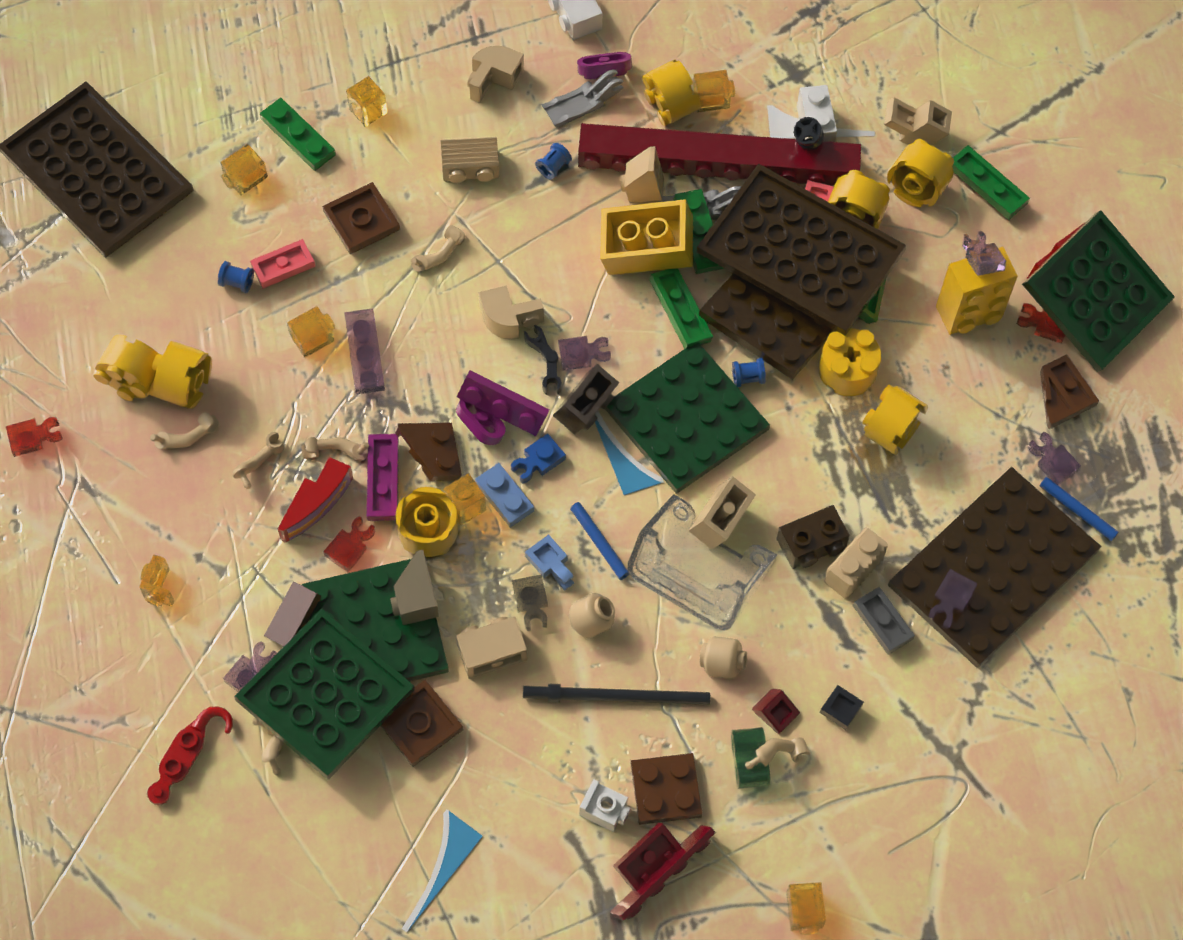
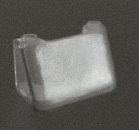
(691, 575)

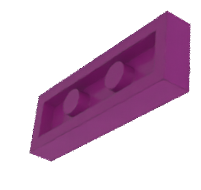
(503, 403)
(382, 477)

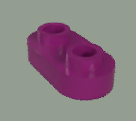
(595, 65)
(482, 424)

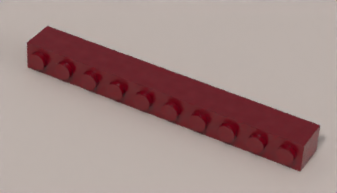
(715, 153)

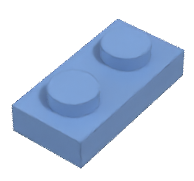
(504, 495)

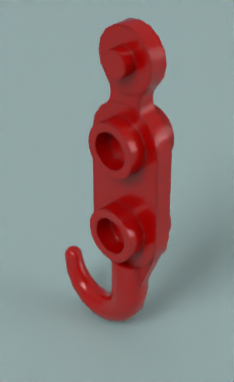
(184, 752)

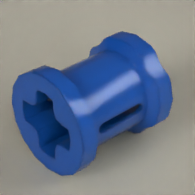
(553, 161)
(235, 277)
(748, 372)

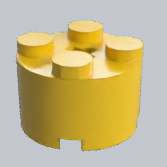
(671, 92)
(921, 174)
(861, 197)
(850, 362)
(127, 367)
(180, 374)
(894, 419)
(422, 506)

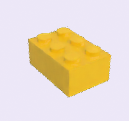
(646, 237)
(974, 299)

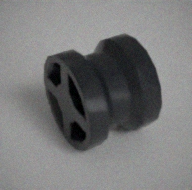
(804, 128)

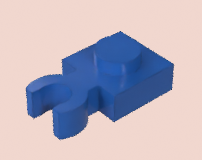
(541, 456)

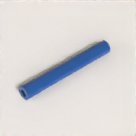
(1079, 509)
(599, 540)

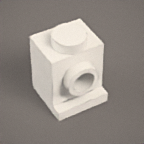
(594, 812)

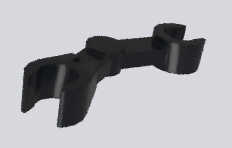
(551, 358)

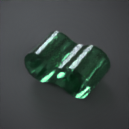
(744, 747)

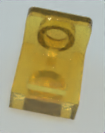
(152, 579)

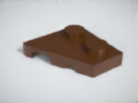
(1064, 391)
(433, 448)

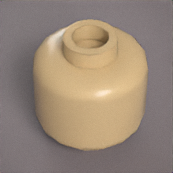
(592, 615)
(723, 657)

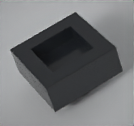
(841, 707)

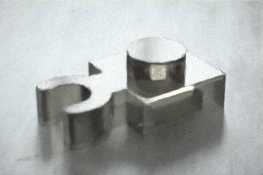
(530, 597)

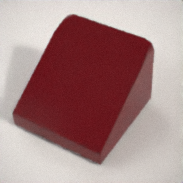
(776, 710)

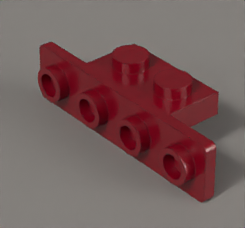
(653, 862)

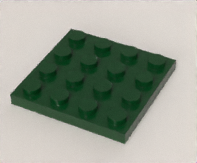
(1098, 291)
(687, 417)
(364, 608)
(324, 693)

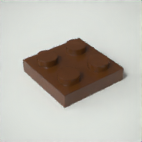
(361, 218)
(421, 724)
(666, 788)

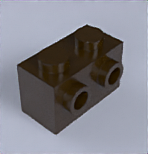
(585, 400)
(813, 537)

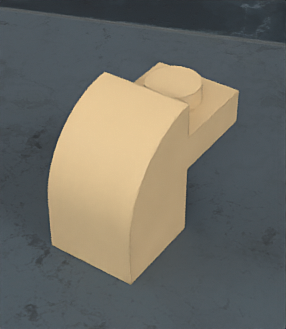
(494, 65)
(927, 122)
(506, 319)

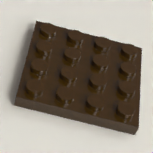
(765, 325)

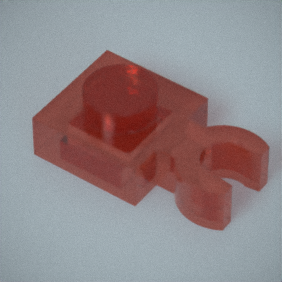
(1044, 324)
(28, 435)
(348, 547)

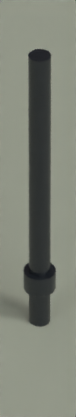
(555, 693)

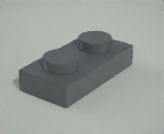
(883, 620)

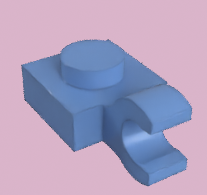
(548, 559)

